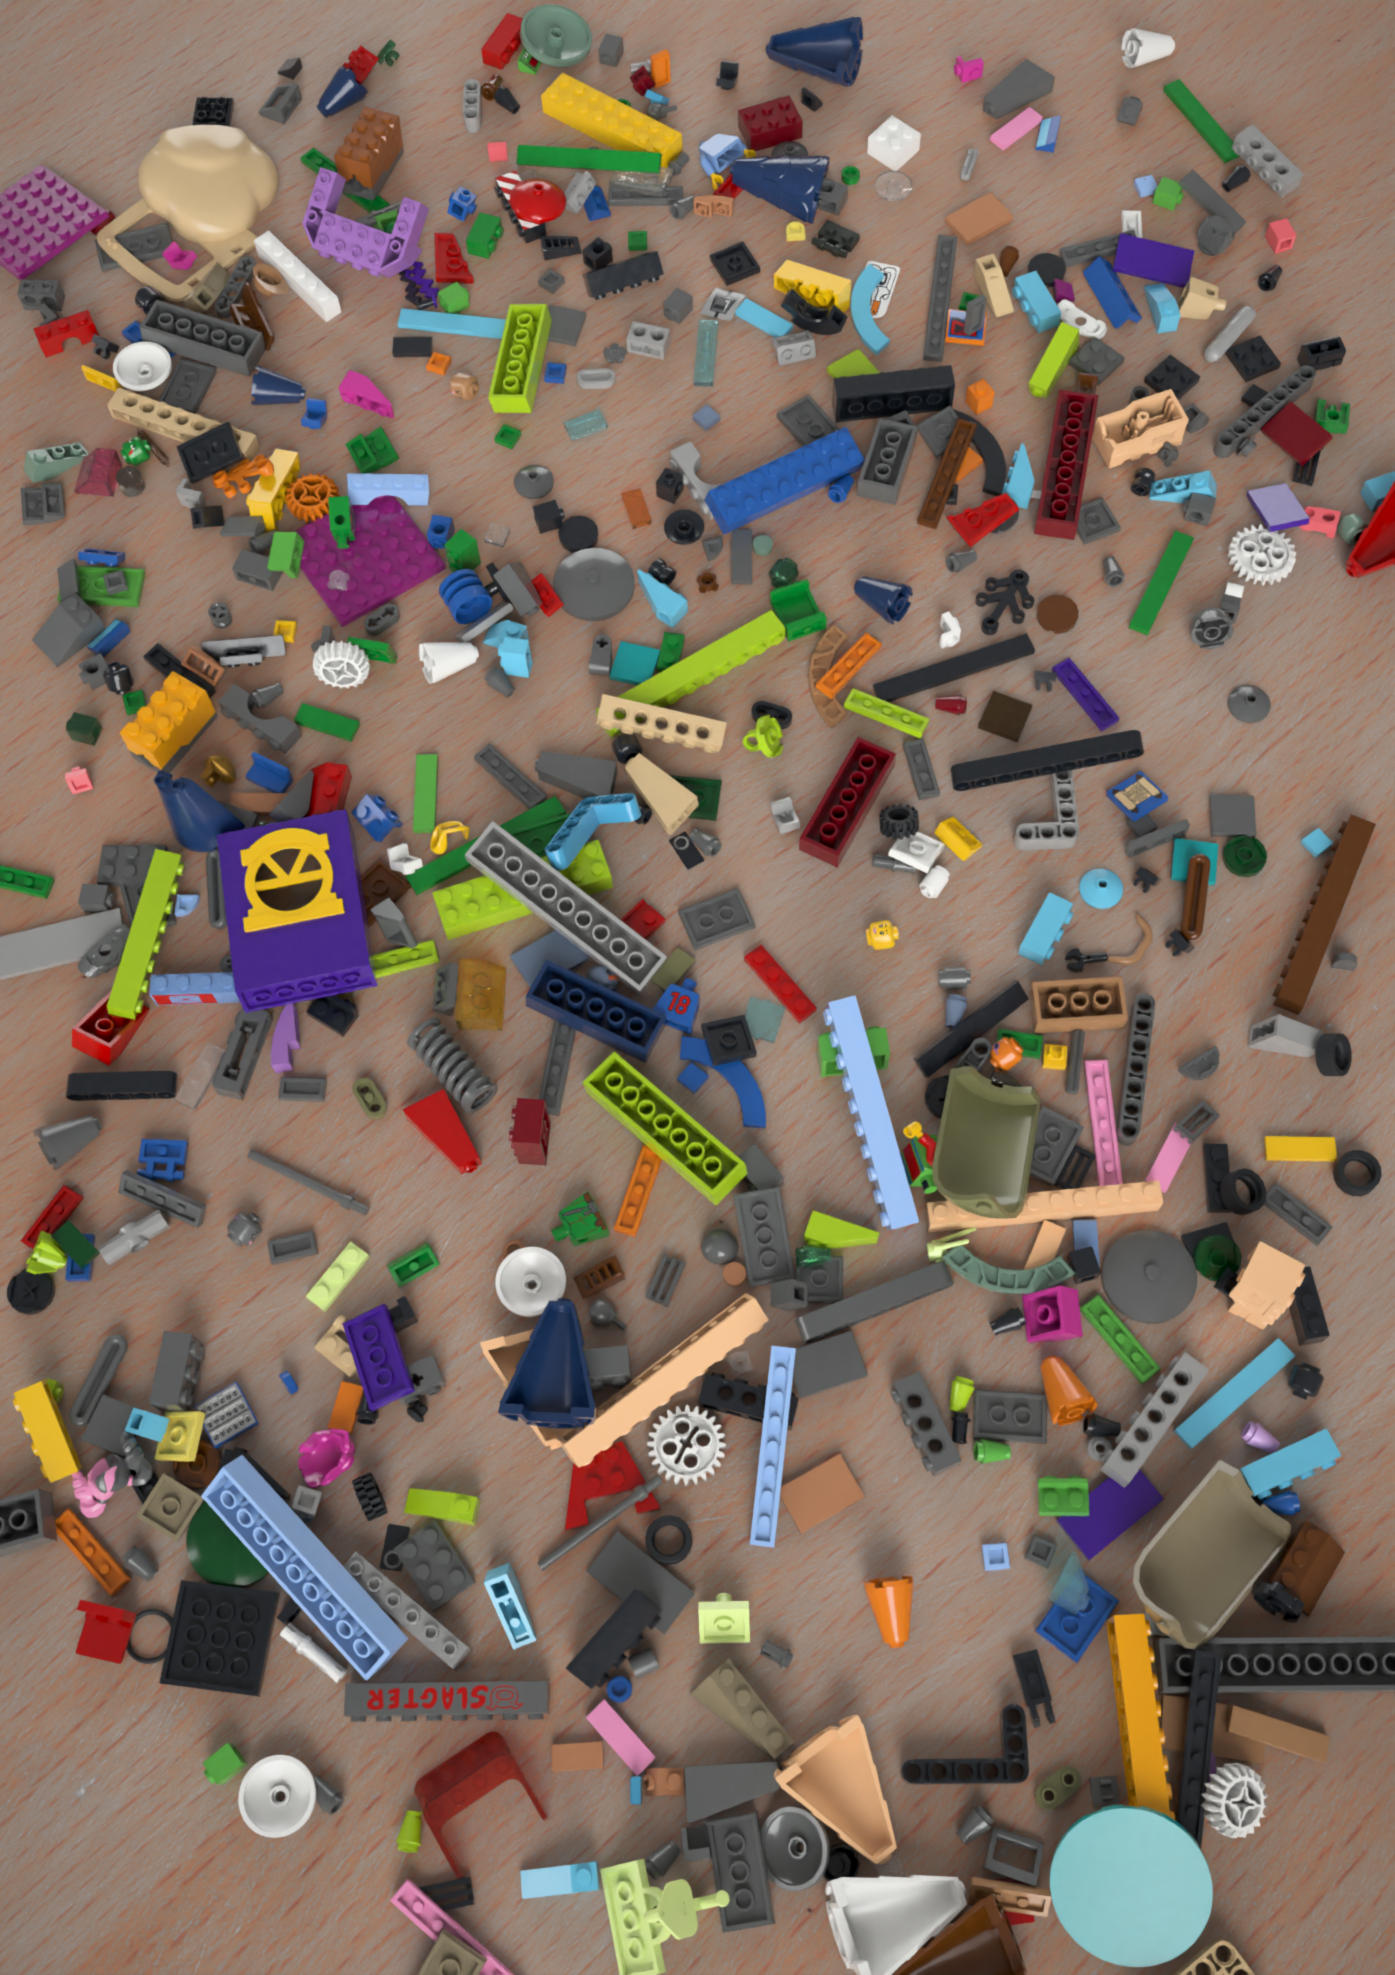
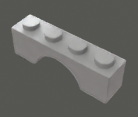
(687, 462)

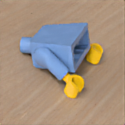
(719, 153)

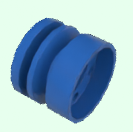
(465, 596)

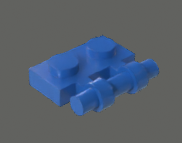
(163, 1152)

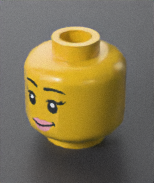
(882, 935)

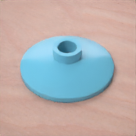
(1098, 896)

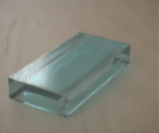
(585, 425)

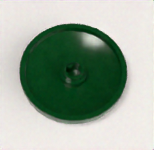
(219, 1553)

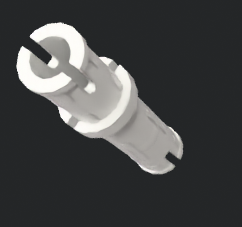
(305, 1646)

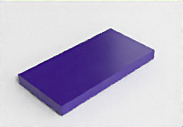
(1153, 260)
(378, 1357)
(1110, 1513)

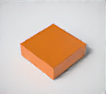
(439, 363)

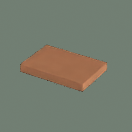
(978, 218)
(820, 1493)

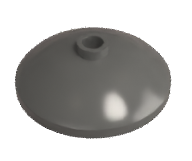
(781, 1840)

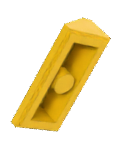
(101, 378)
(957, 838)

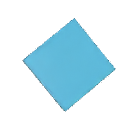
(1316, 842)

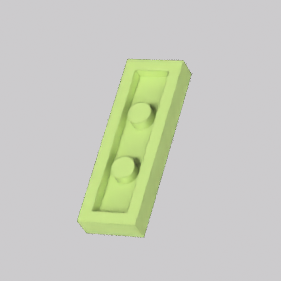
(337, 1276)

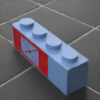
(193, 988)

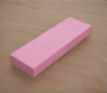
(1016, 128)
(1169, 1159)
(621, 1737)

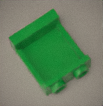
(797, 610)

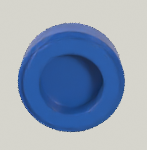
(289, 1382)
(619, 1689)

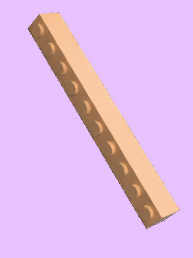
(1054, 1206)
(664, 1379)

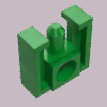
(1332, 420)

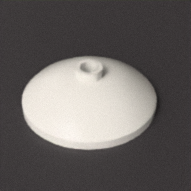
(142, 366)
(526, 1267)
(260, 1791)

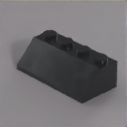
(614, 1639)

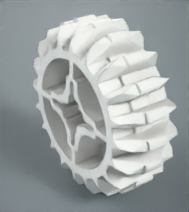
(341, 664)
(1234, 1800)

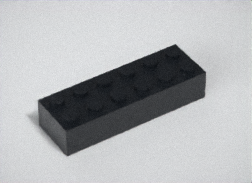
(892, 393)

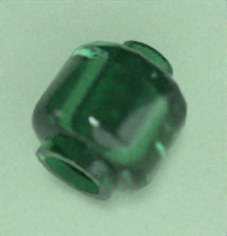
(783, 572)

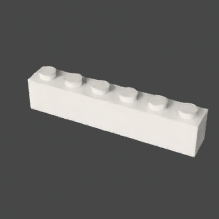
(298, 276)

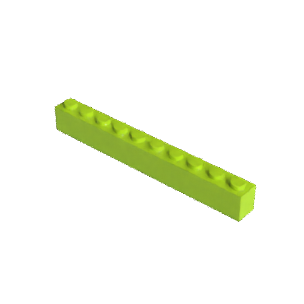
(706, 665)

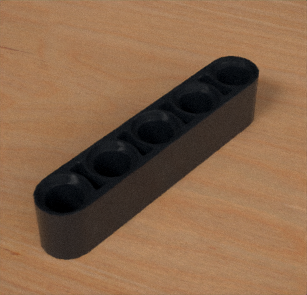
(121, 1085)

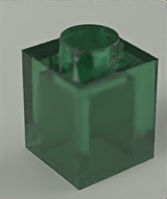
(84, 728)

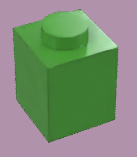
(1168, 194)
(454, 298)
(224, 1764)

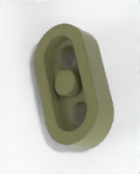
(370, 1099)
(1058, 1787)

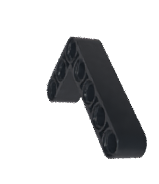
(977, 1765)

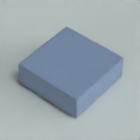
(706, 417)

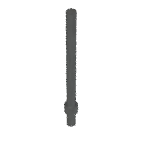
(346, 1201)
(639, 1493)

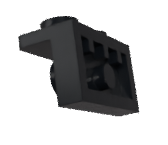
(334, 1013)

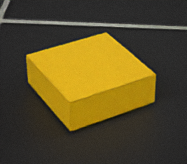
(287, 629)

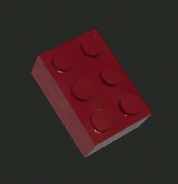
(770, 123)
(530, 1131)

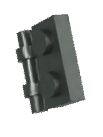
(836, 239)

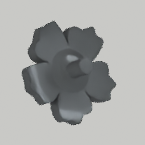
(615, 353)

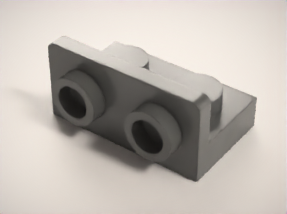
(445, 989)

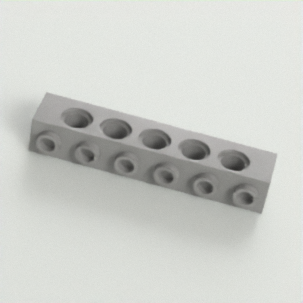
(1124, 1470)
(407, 1612)

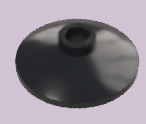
(684, 520)

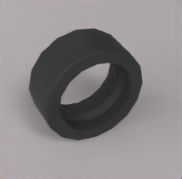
(1333, 1054)
(1362, 1157)
(1253, 1183)
(650, 1542)

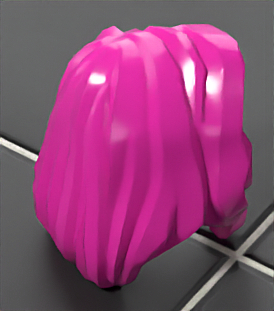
(325, 1456)

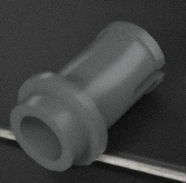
(679, 163)
(777, 1654)

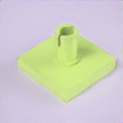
(724, 1620)

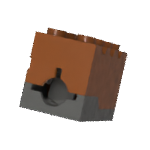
(369, 153)

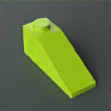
(836, 1233)
(443, 1506)

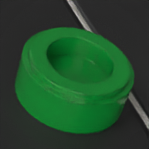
(850, 175)

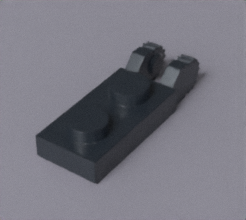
(1033, 1685)

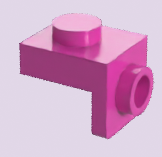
(968, 70)
(179, 258)

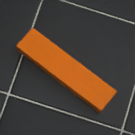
(848, 665)
(638, 1192)
(91, 1552)

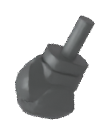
(659, 110)
(603, 1313)

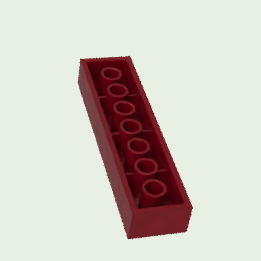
(1066, 465)

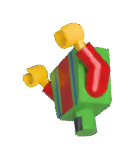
(919, 1157)

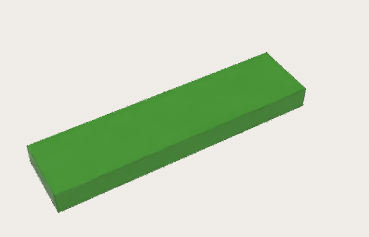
(425, 793)
(1119, 1339)

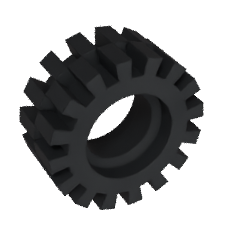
(899, 821)
(369, 1496)

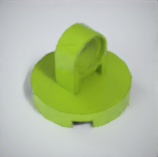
(767, 735)

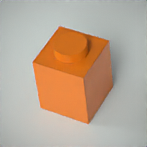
(979, 396)

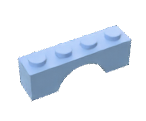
(409, 487)

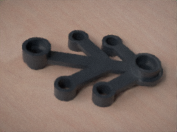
(1005, 598)

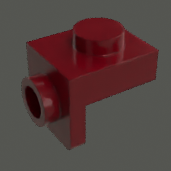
(642, 81)

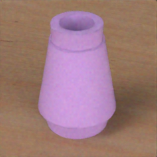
(1259, 1437)

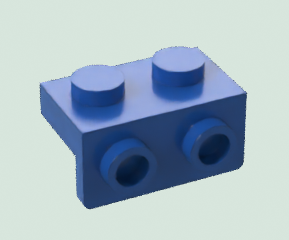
(376, 816)

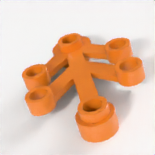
(242, 470)

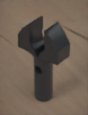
(1083, 959)

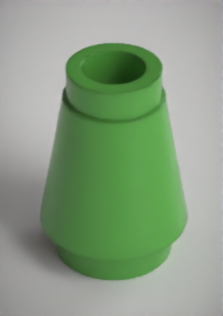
(990, 1451)

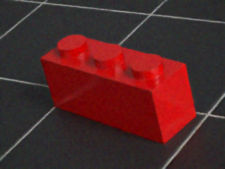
(502, 42)

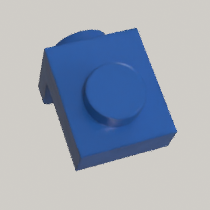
(315, 414)

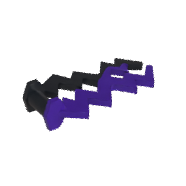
(431, 293)

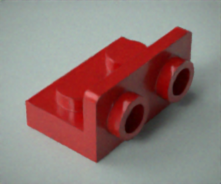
(361, 63)

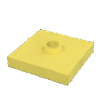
(181, 1436)

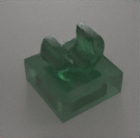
(387, 52)

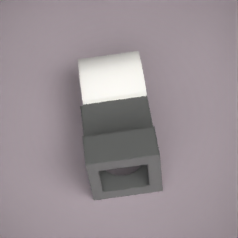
(1232, 599)

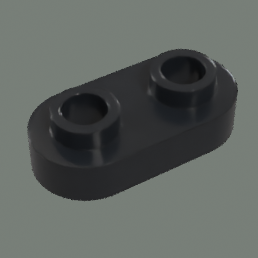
(775, 711)

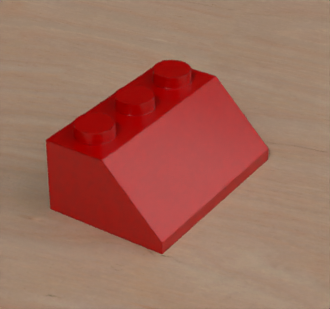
(329, 788)

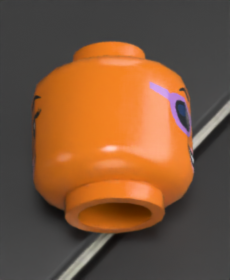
(1006, 1053)

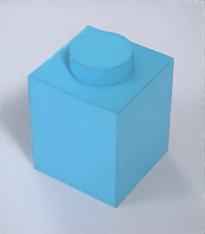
(147, 1424)

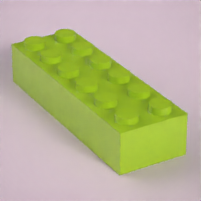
(520, 358)

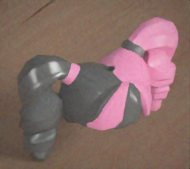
(110, 1476)

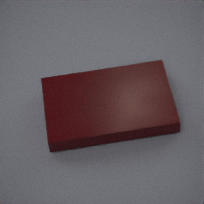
(1296, 433)

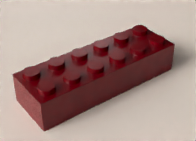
(847, 802)

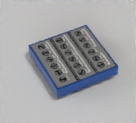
(227, 1415)

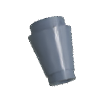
(955, 1010)

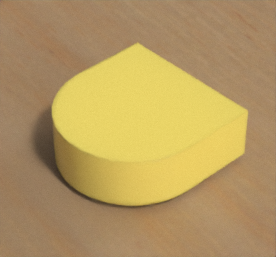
(795, 231)

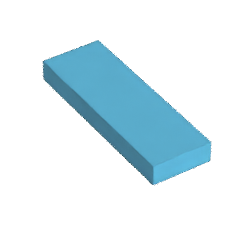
(763, 319)

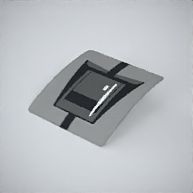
(722, 304)

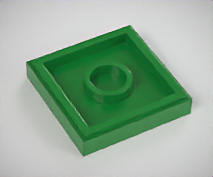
(375, 650)

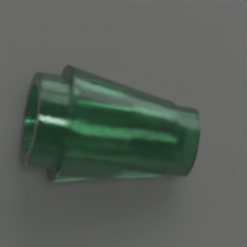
(812, 1255)

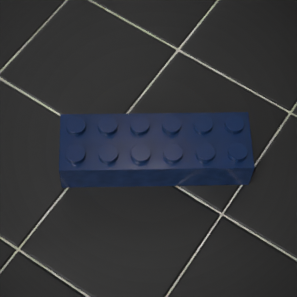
(595, 1011)

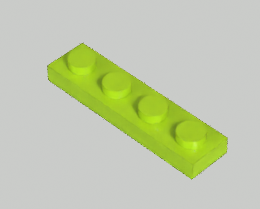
(886, 713)

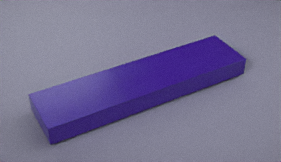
(1085, 694)

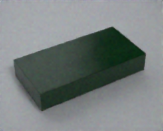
(75, 1244)

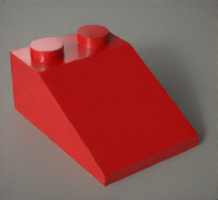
(105, 1034)

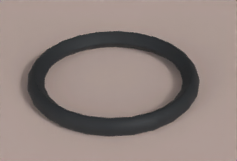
(129, 1648)

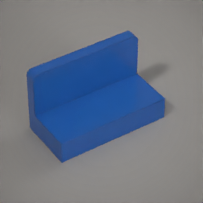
(269, 774)

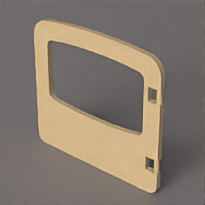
(221, 251)

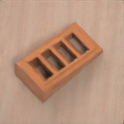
(188, 662)

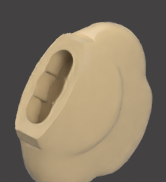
(207, 181)

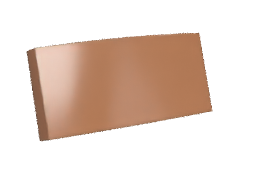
(712, 204)

